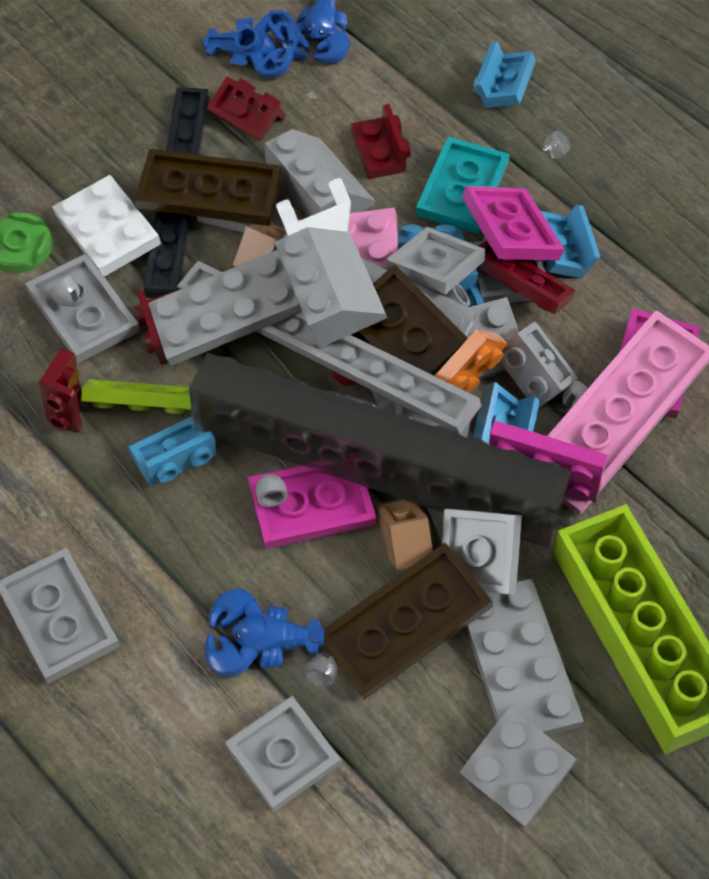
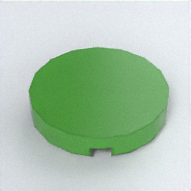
(23, 242)

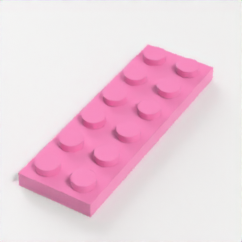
(633, 394)

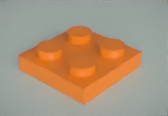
(476, 354)

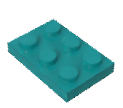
(457, 167)

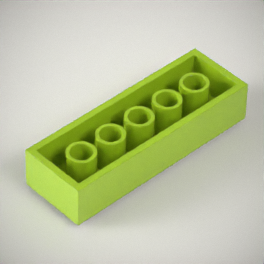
(640, 623)

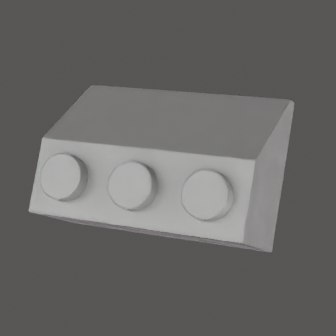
(308, 169)
(330, 283)

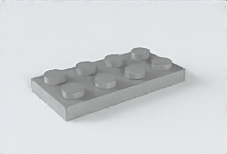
(224, 307)
(523, 662)

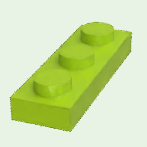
(136, 395)

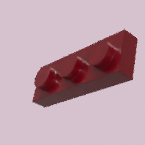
(527, 280)

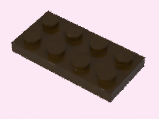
(208, 187)
(405, 620)

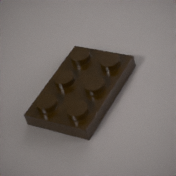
(414, 326)

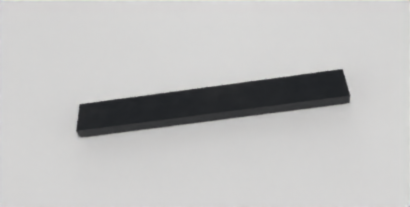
(185, 136)

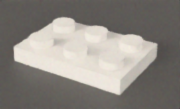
(106, 225)

